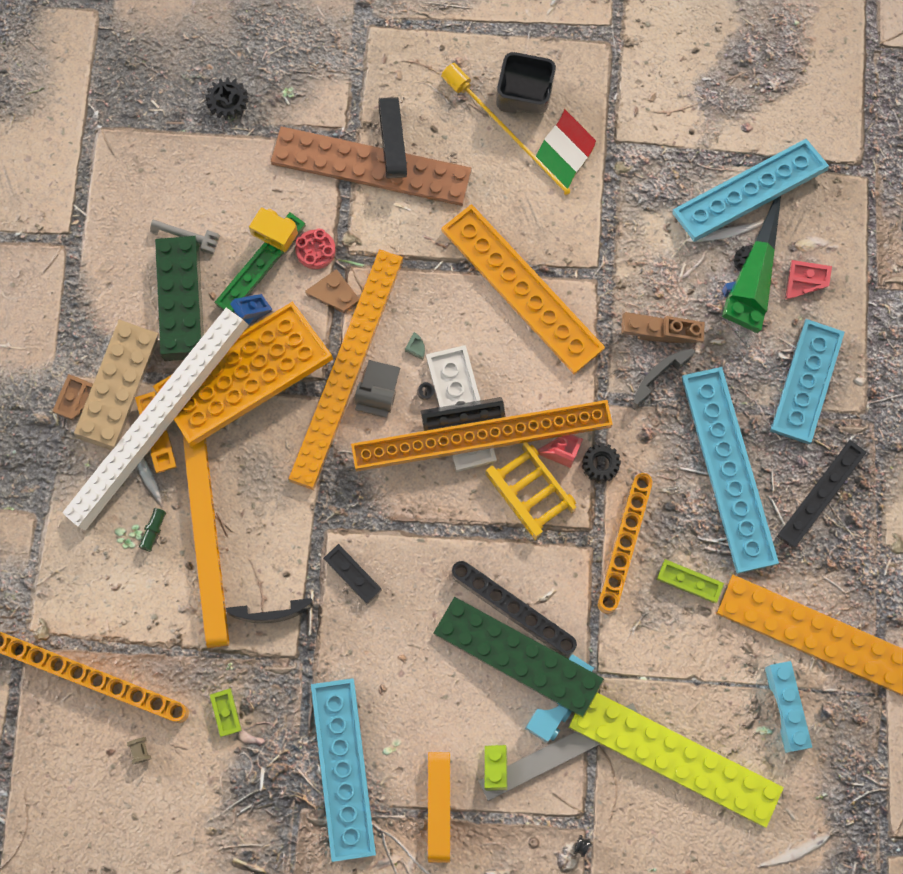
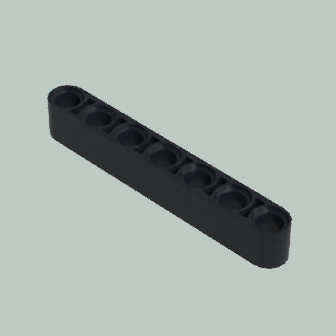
(524, 609)

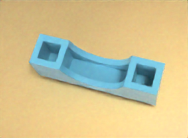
(793, 721)
(545, 722)

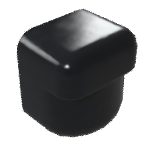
(525, 83)

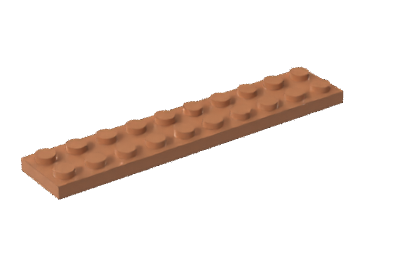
(366, 166)

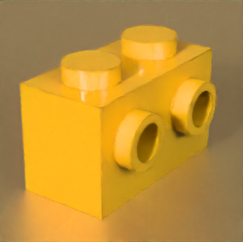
(273, 229)

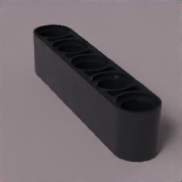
(392, 137)

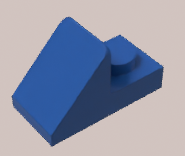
(251, 308)

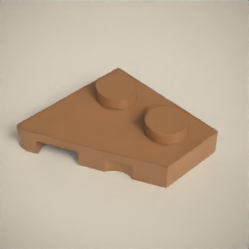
(334, 292)
(72, 397)

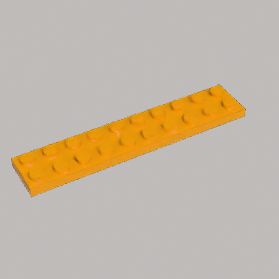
(523, 289)
(813, 633)

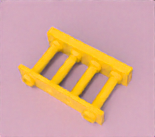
(522, 509)

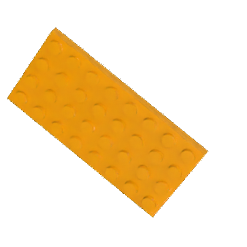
(254, 369)

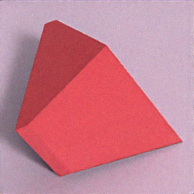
(562, 449)

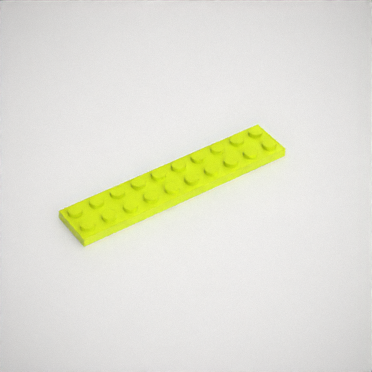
(679, 759)

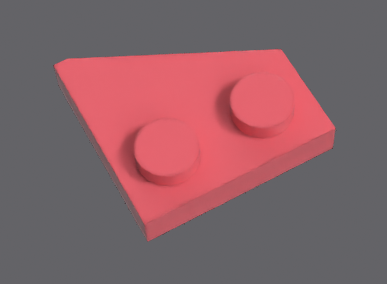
(806, 278)

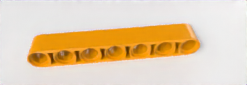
(630, 534)

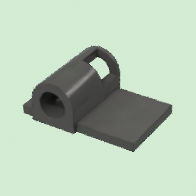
(378, 389)

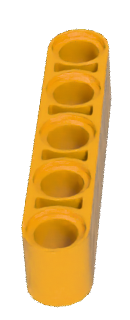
(438, 807)

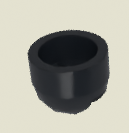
(429, 391)

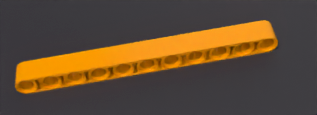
(206, 544)
(88, 676)

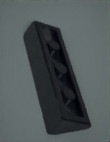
(462, 413)

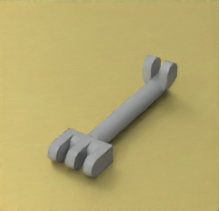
(204, 240)

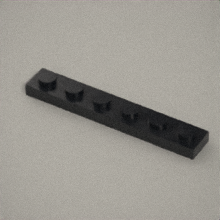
(821, 494)

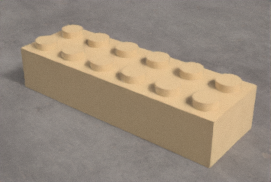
(116, 385)

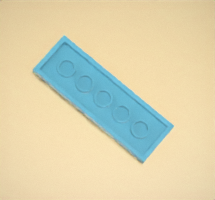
(807, 381)

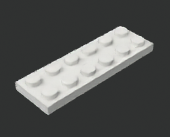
(454, 385)

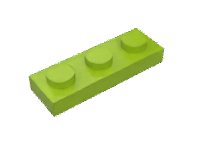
(690, 581)

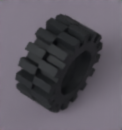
(610, 454)

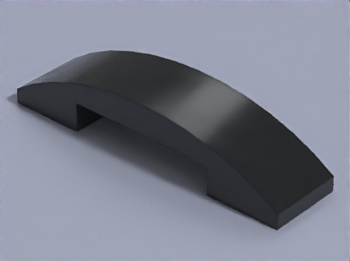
(297, 608)

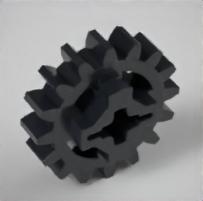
(218, 103)

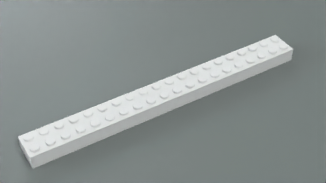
(155, 419)

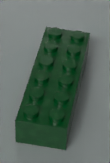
(179, 296)

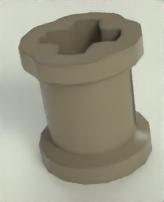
(139, 750)

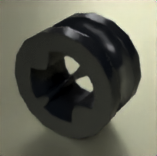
(581, 846)

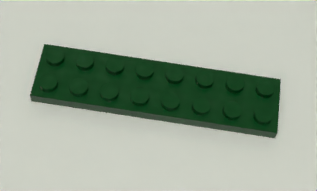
(519, 657)

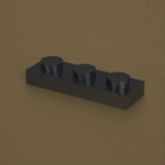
(352, 574)

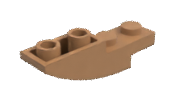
(663, 329)

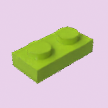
(225, 712)
(495, 767)

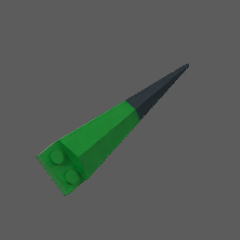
(750, 294)

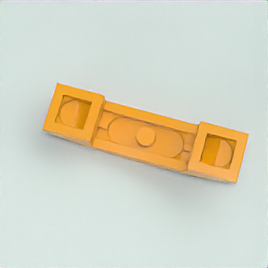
(162, 450)

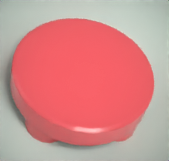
(315, 249)

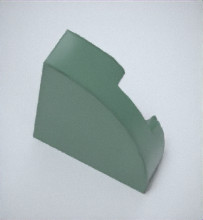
(416, 346)

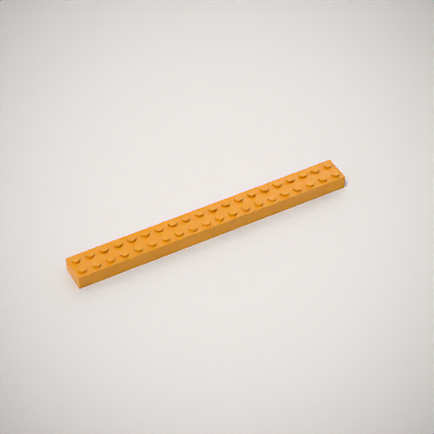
(345, 370)
(481, 435)

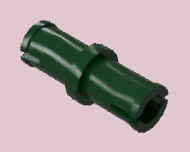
(152, 529)

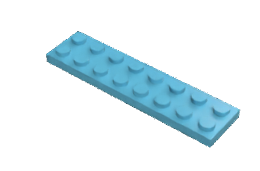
(750, 190)
(343, 770)

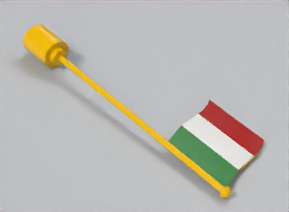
(563, 148)

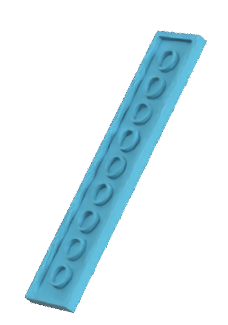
(729, 470)

